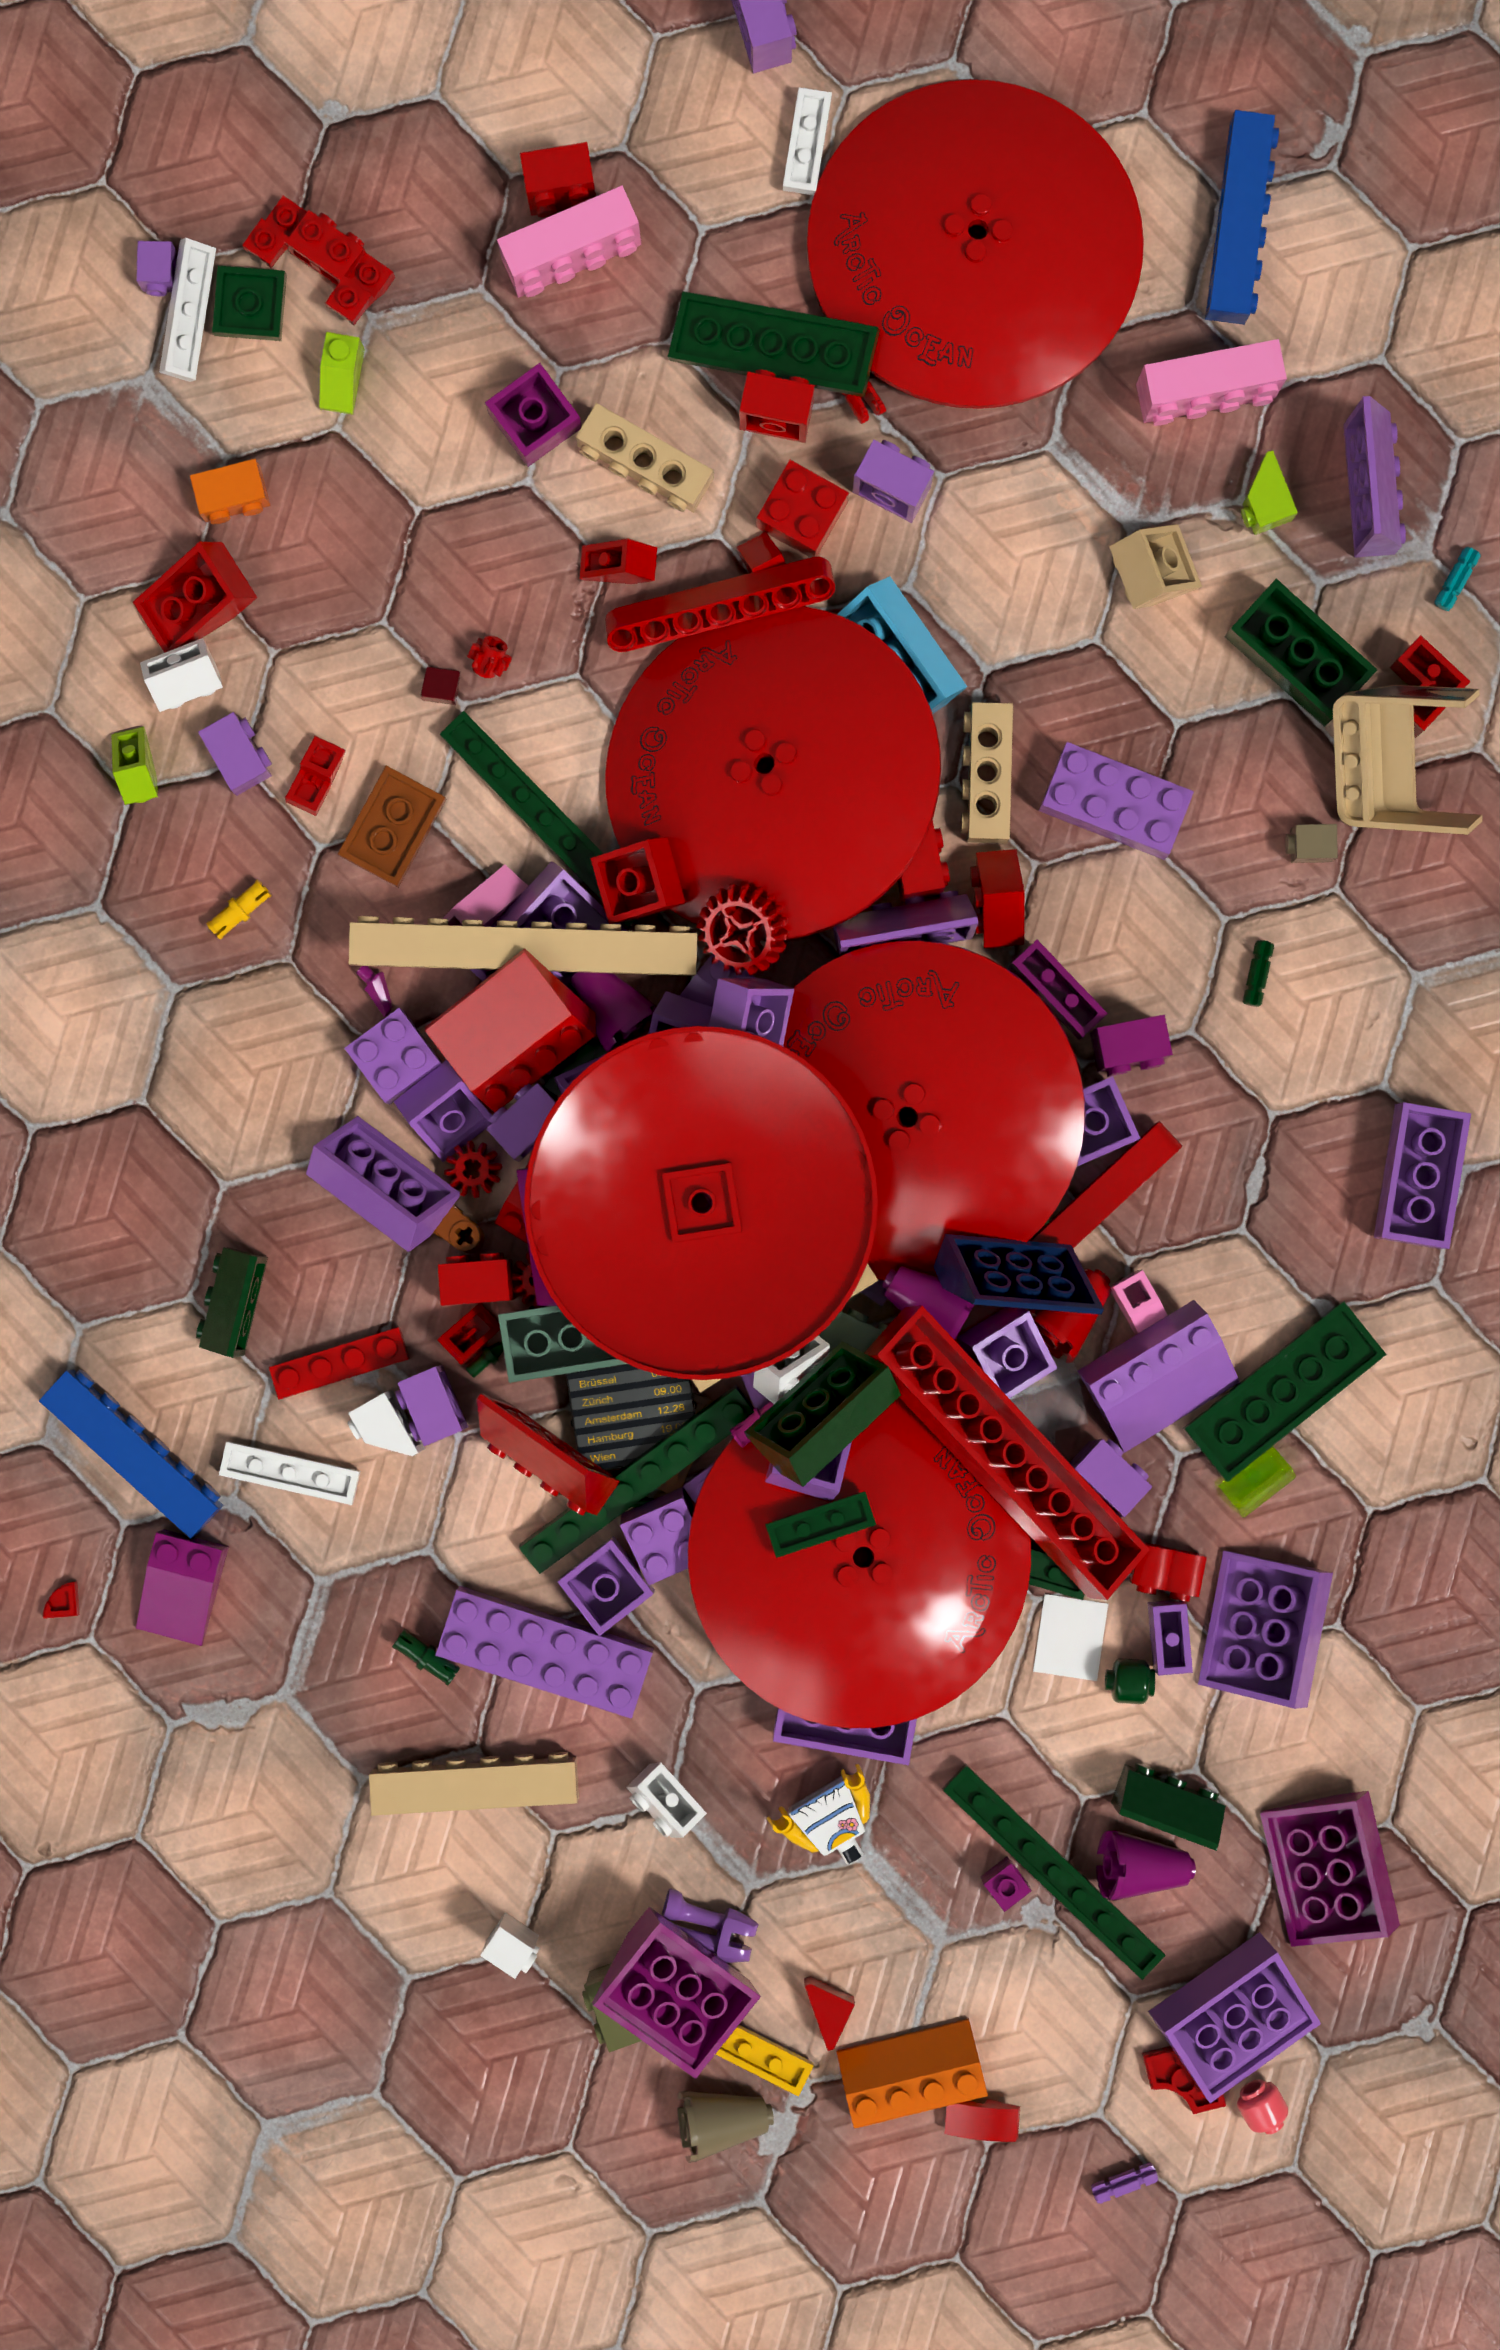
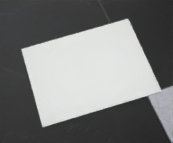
(1070, 1637)

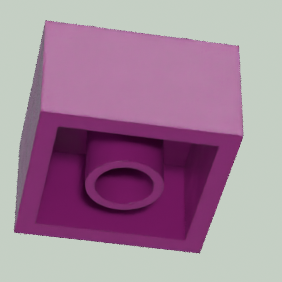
(533, 414)
(1130, 1044)

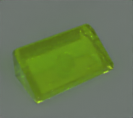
(1258, 1482)

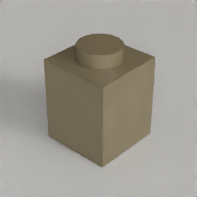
(1312, 843)

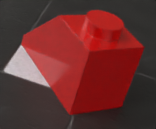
(618, 562)

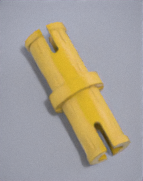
(239, 909)

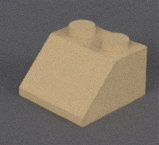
(1154, 565)

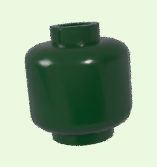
(1130, 1681)

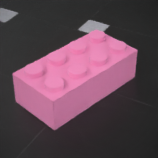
(570, 242)
(1211, 382)

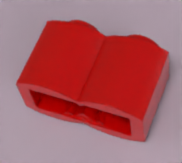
(1171, 1571)

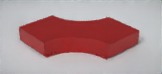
(1169, 2073)

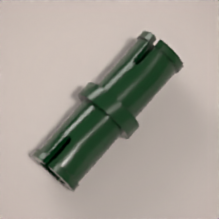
(425, 1657)

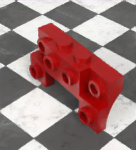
(327, 251)

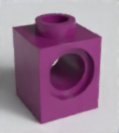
(1006, 1883)

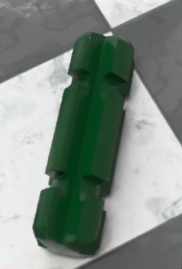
(1258, 973)

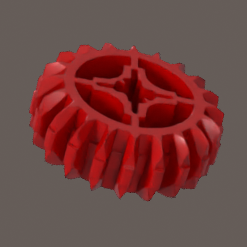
(752, 954)

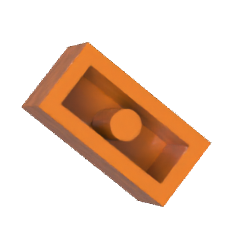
(230, 491)

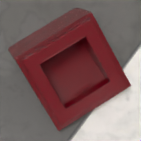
(440, 686)

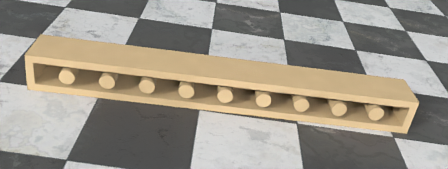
(491, 947)

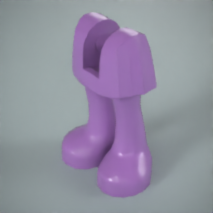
(730, 1922)

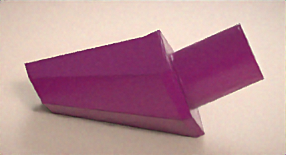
(376, 989)

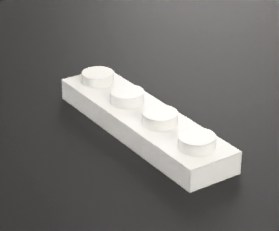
(187, 310)
(289, 1473)

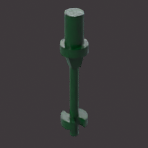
(489, 1355)

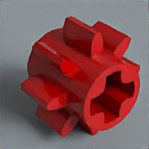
(489, 657)

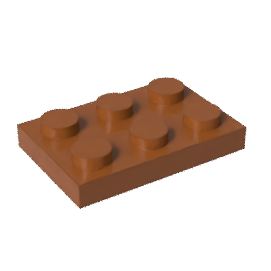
(392, 826)

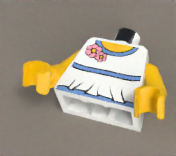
(829, 1817)

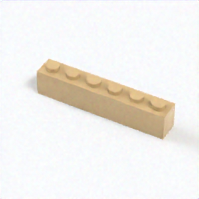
(473, 1785)

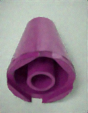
(617, 1007)
(916, 1288)
(1140, 1866)

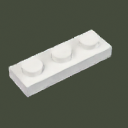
(807, 141)

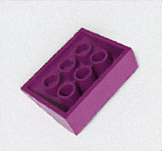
(1330, 1870)
(674, 1993)

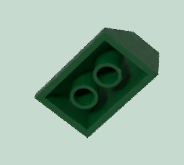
(231, 1302)
(1169, 1805)

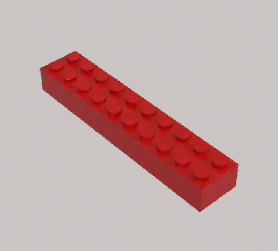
(1007, 1454)

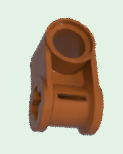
(452, 1227)

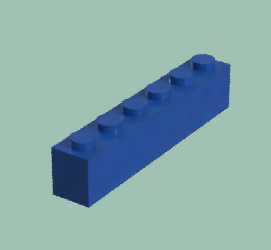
(1240, 217)
(131, 1452)

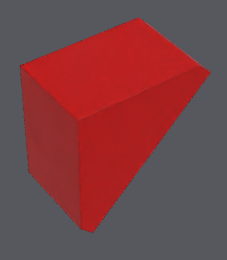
(760, 553)
(470, 1334)
(830, 2008)

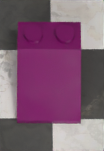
(180, 1586)

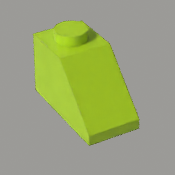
(340, 372)
(1268, 498)
(133, 766)

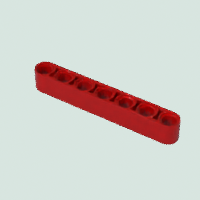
(734, 600)

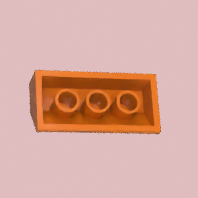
(911, 2073)

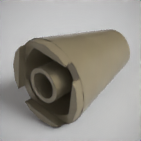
(720, 2121)

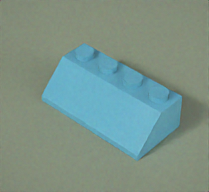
(890, 617)

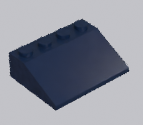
(1015, 1274)

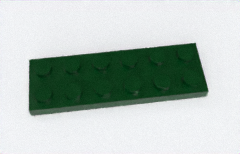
(788, 343)
(1284, 1391)

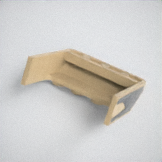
(1378, 758)

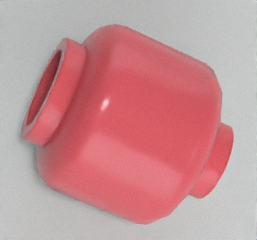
(1262, 2107)

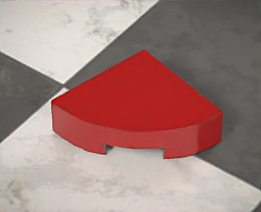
(63, 1602)

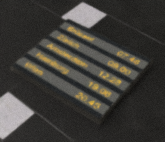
(625, 1411)

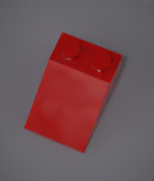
(195, 596)

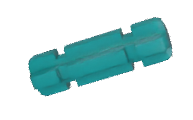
(1457, 578)

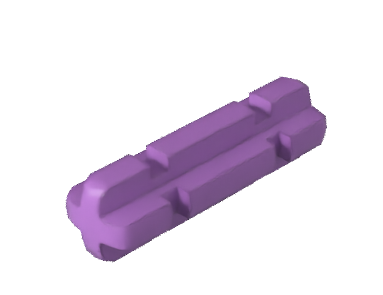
(1124, 2183)

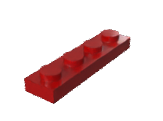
(339, 1363)

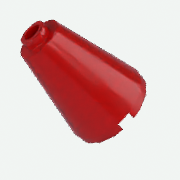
(1067, 1331)

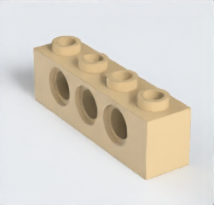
(605, 424)
(998, 720)

